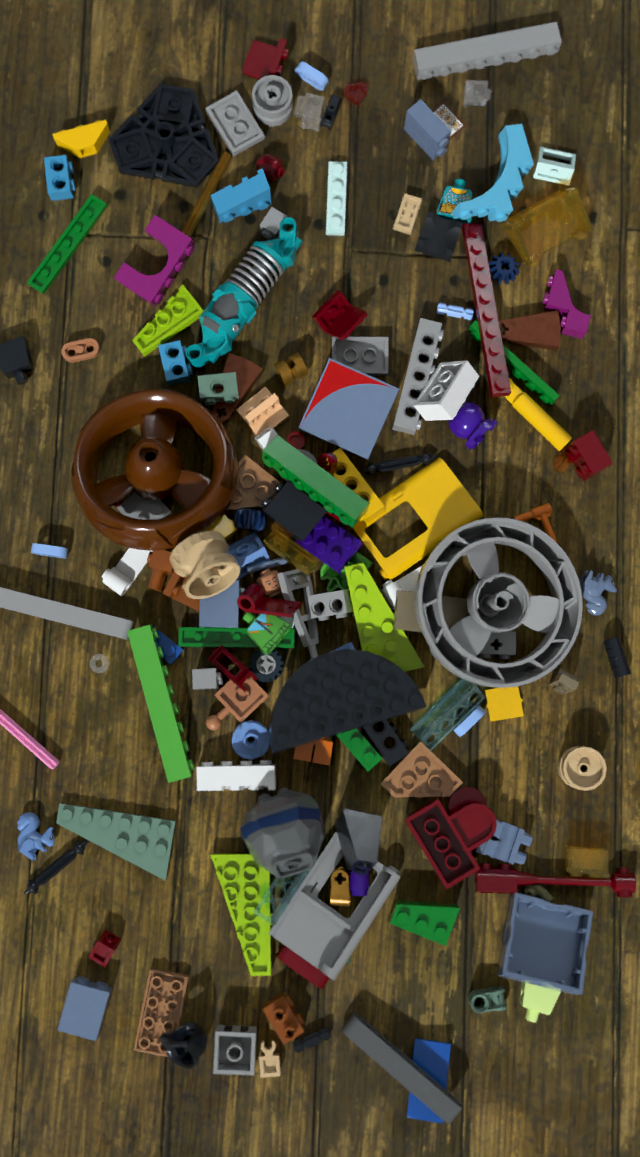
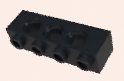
(392, 754)

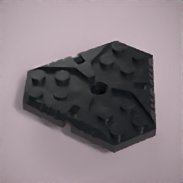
(183, 155)

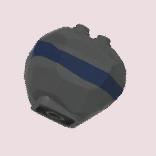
(284, 832)

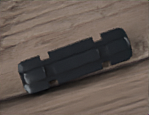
(311, 1039)

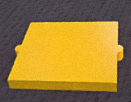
(504, 703)

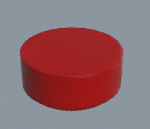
(296, 439)

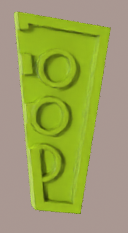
(169, 321)

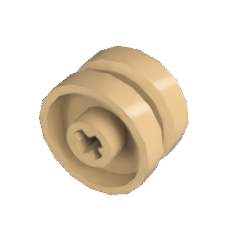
(593, 765)

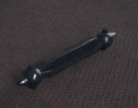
(398, 463)
(55, 867)

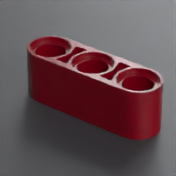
(302, 967)

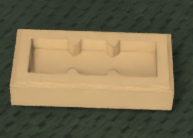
(407, 214)

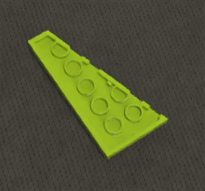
(243, 888)

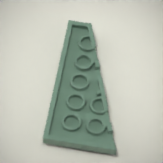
(133, 837)

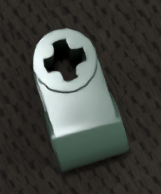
(492, 999)

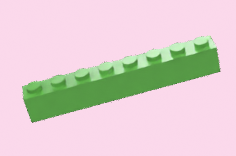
(160, 703)

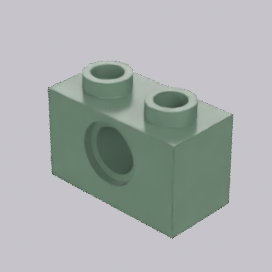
(208, 383)

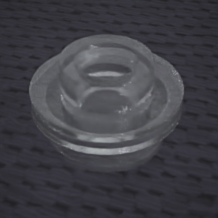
(105, 663)

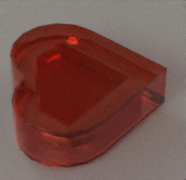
(356, 93)

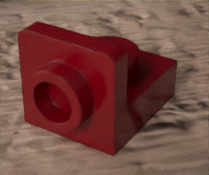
(104, 948)

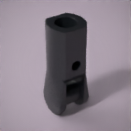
(331, 111)

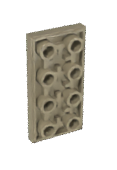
(404, 616)

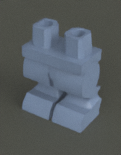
(507, 845)

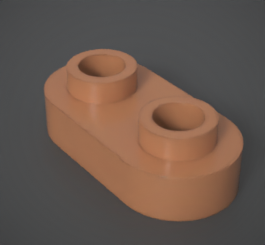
(81, 350)

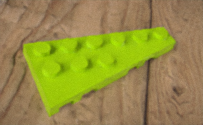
(376, 621)

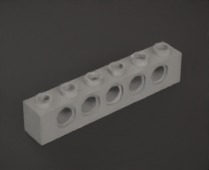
(426, 330)

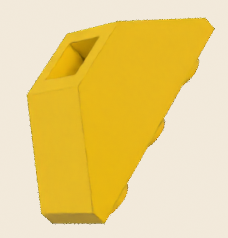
(83, 139)

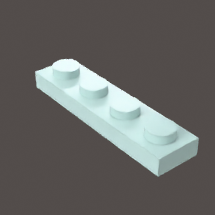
(336, 198)

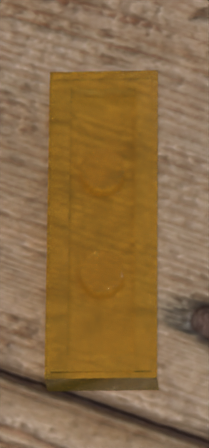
(291, 552)

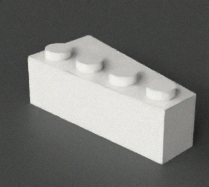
(236, 777)

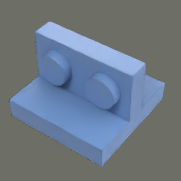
(247, 552)

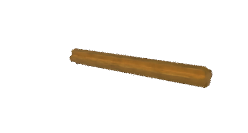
(205, 196)

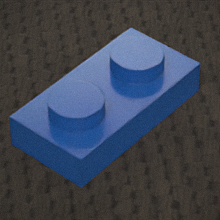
(170, 648)

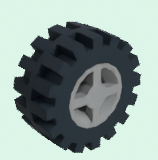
(266, 668)

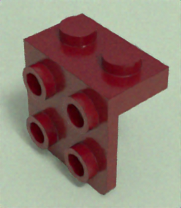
(266, 59)
(338, 317)

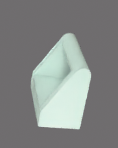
(553, 170)

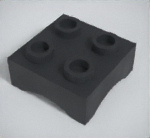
(438, 237)

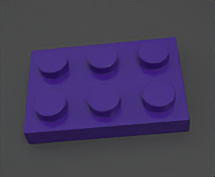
(331, 544)

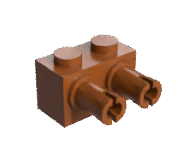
(160, 564)
(284, 1017)

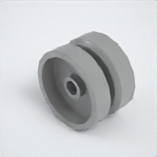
(272, 100)

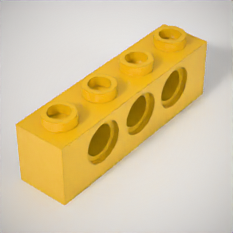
(352, 476)

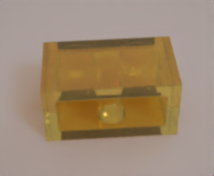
(586, 860)

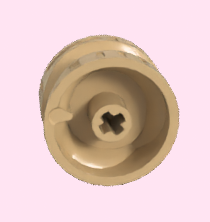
(205, 564)

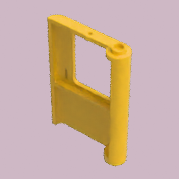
(439, 503)

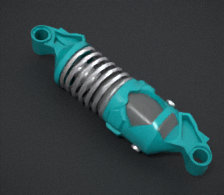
(238, 298)

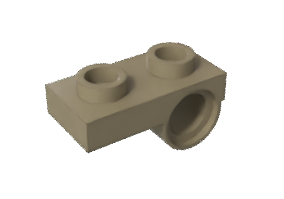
(563, 682)

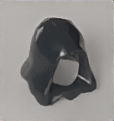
(185, 1044)

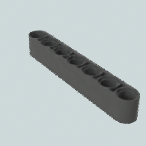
(402, 1068)

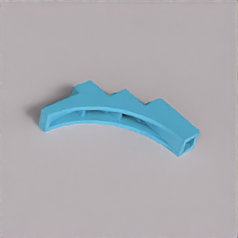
(515, 162)

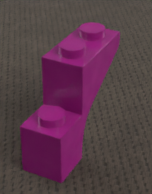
(557, 298)

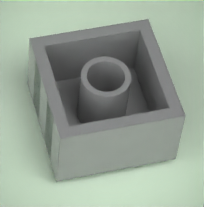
(235, 1050)

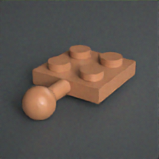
(237, 701)

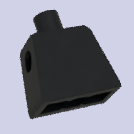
(16, 359)

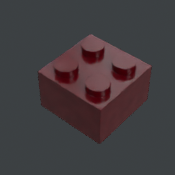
(588, 456)

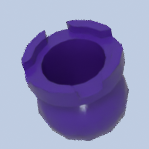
(471, 424)

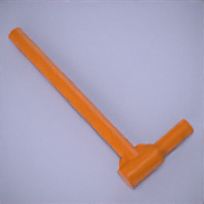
(539, 513)

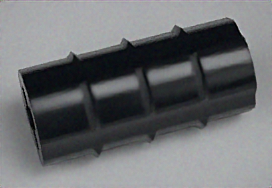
(617, 657)

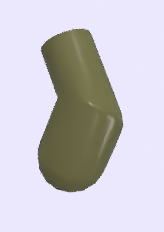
(538, 890)

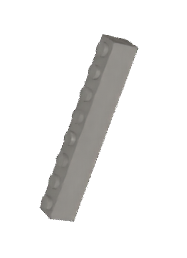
(486, 51)

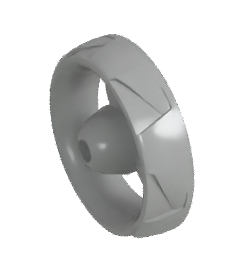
(499, 603)

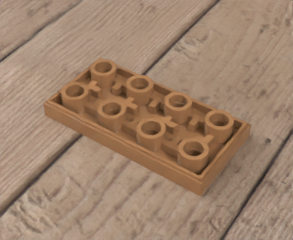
(160, 1009)

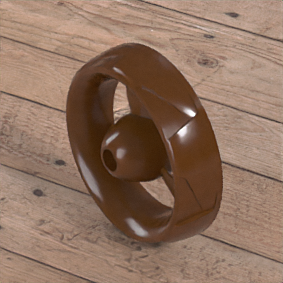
(154, 469)

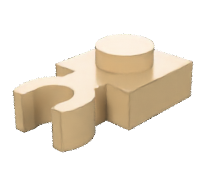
(269, 1061)

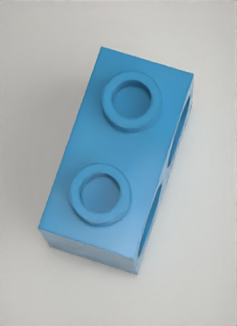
(57, 178)
(170, 364)

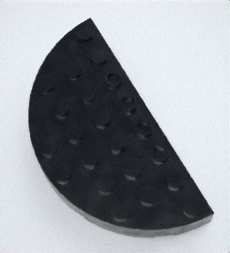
(340, 695)

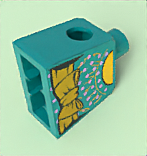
(451, 198)

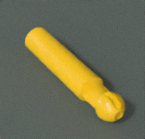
(537, 417)

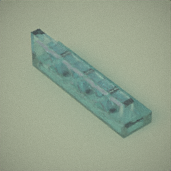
(445, 711)
(284, 900)

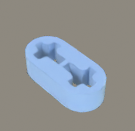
(311, 76)
(49, 550)
(469, 721)

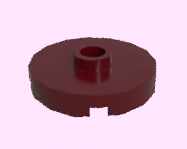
(464, 795)

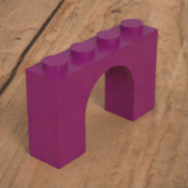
(153, 286)

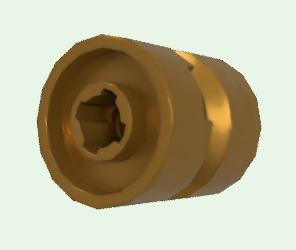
(291, 369)

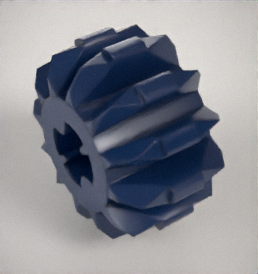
(509, 264)
(250, 520)

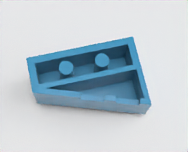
(243, 198)

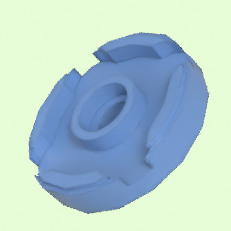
(252, 749)

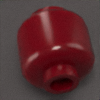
(272, 167)

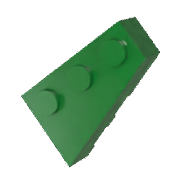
(425, 919)

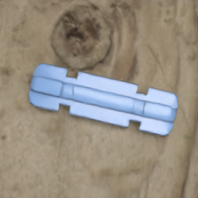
(455, 311)

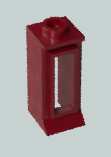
(220, 655)

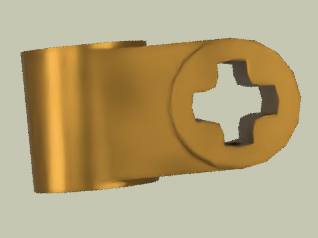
(340, 890)

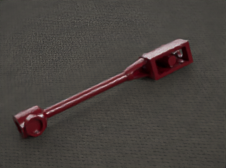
(505, 880)

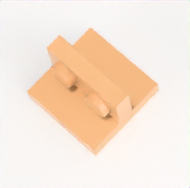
(262, 411)

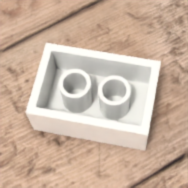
(446, 390)

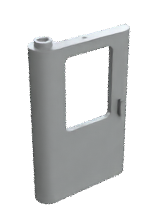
(317, 929)

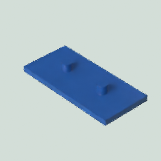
(434, 1060)

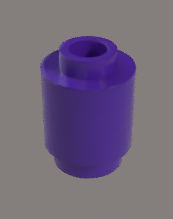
(359, 884)

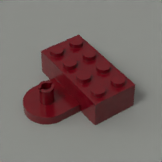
(452, 837)

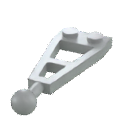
(295, 580)

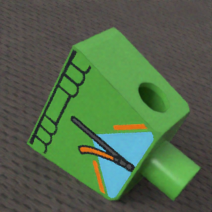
(266, 630)

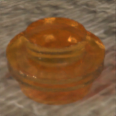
(561, 463)

